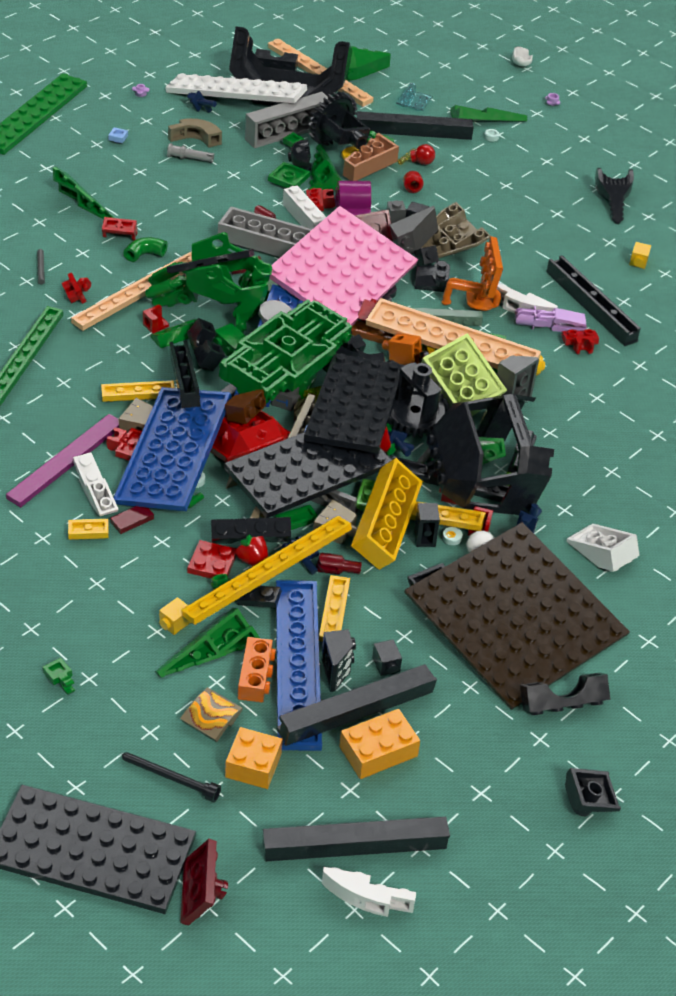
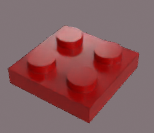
(211, 559)

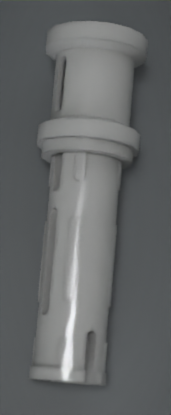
(183, 153)

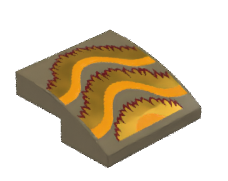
(211, 714)

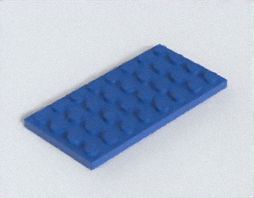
(172, 451)

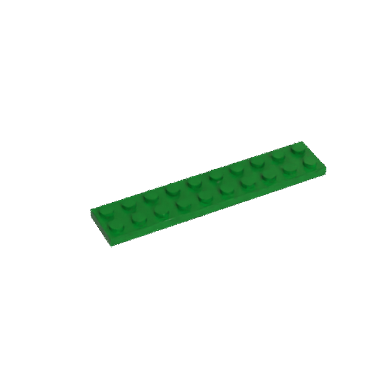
(38, 110)

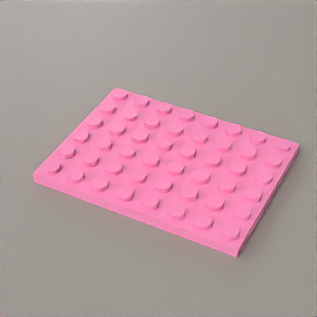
(342, 265)

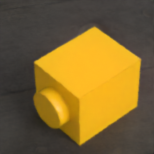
(640, 255)
(171, 616)

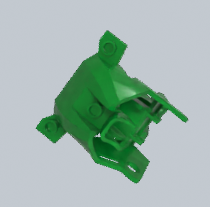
(214, 281)

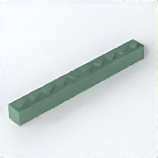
(461, 317)

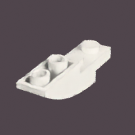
(512, 299)
(94, 485)
(357, 891)

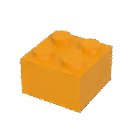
(253, 758)

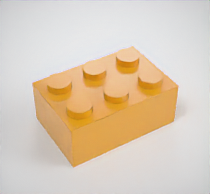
(379, 743)

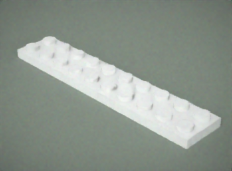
(237, 88)

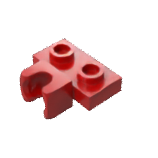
(321, 198)
(581, 339)
(123, 442)

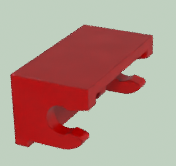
(119, 226)

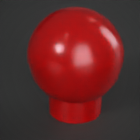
(423, 154)

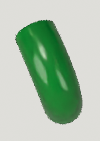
(145, 246)

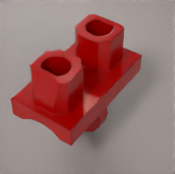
(75, 289)

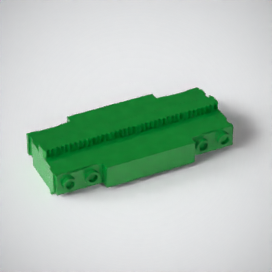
(286, 350)

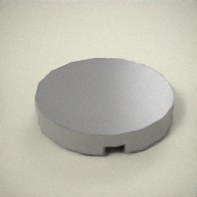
(271, 308)

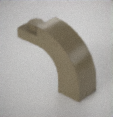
(197, 129)

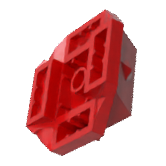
(242, 439)

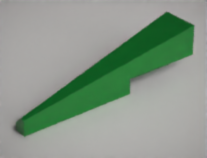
(486, 115)
(323, 171)
(71, 188)
(221, 638)

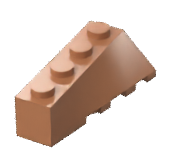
(370, 158)

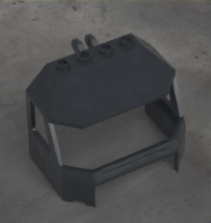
(459, 454)

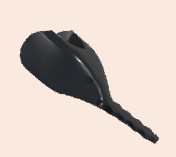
(614, 191)

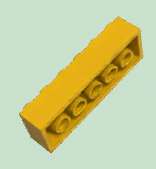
(387, 514)

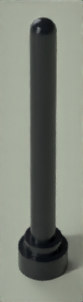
(209, 790)

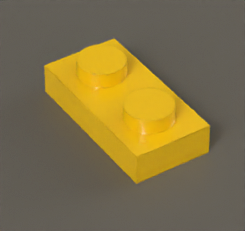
(88, 529)

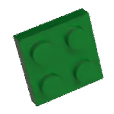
(288, 175)

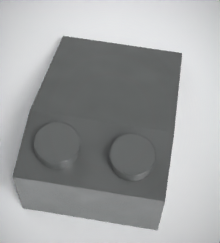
(415, 230)

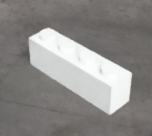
(302, 207)

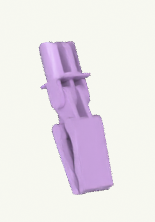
(558, 319)

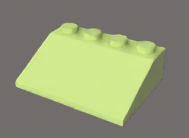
(463, 372)

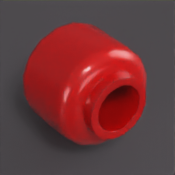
(413, 181)

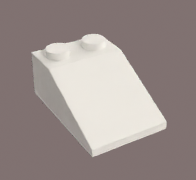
(606, 546)

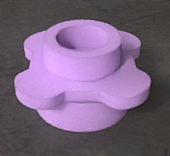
(140, 90)
(552, 99)

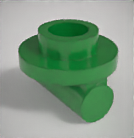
(246, 279)

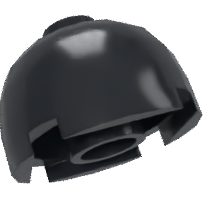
(300, 155)

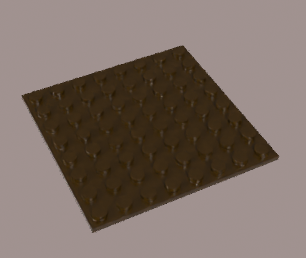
(516, 613)

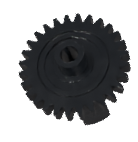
(337, 122)
(417, 401)

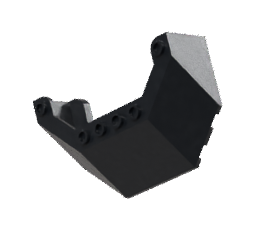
(246, 65)

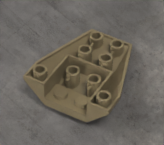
(455, 232)

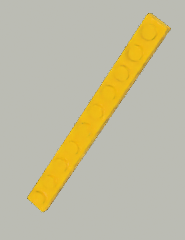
(265, 570)

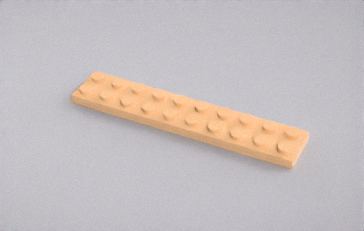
(440, 332)

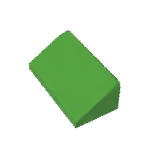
(364, 493)

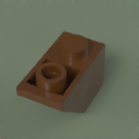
(245, 406)

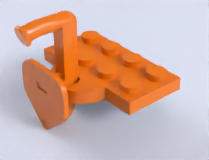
(480, 294)

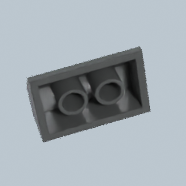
(518, 374)

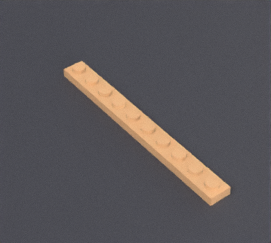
(313, 67)
(119, 300)

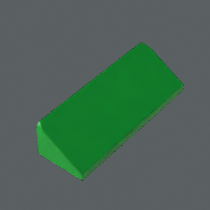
(173, 334)

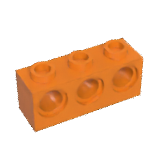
(256, 669)

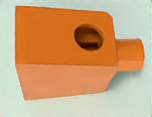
(403, 348)

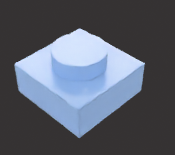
(118, 135)

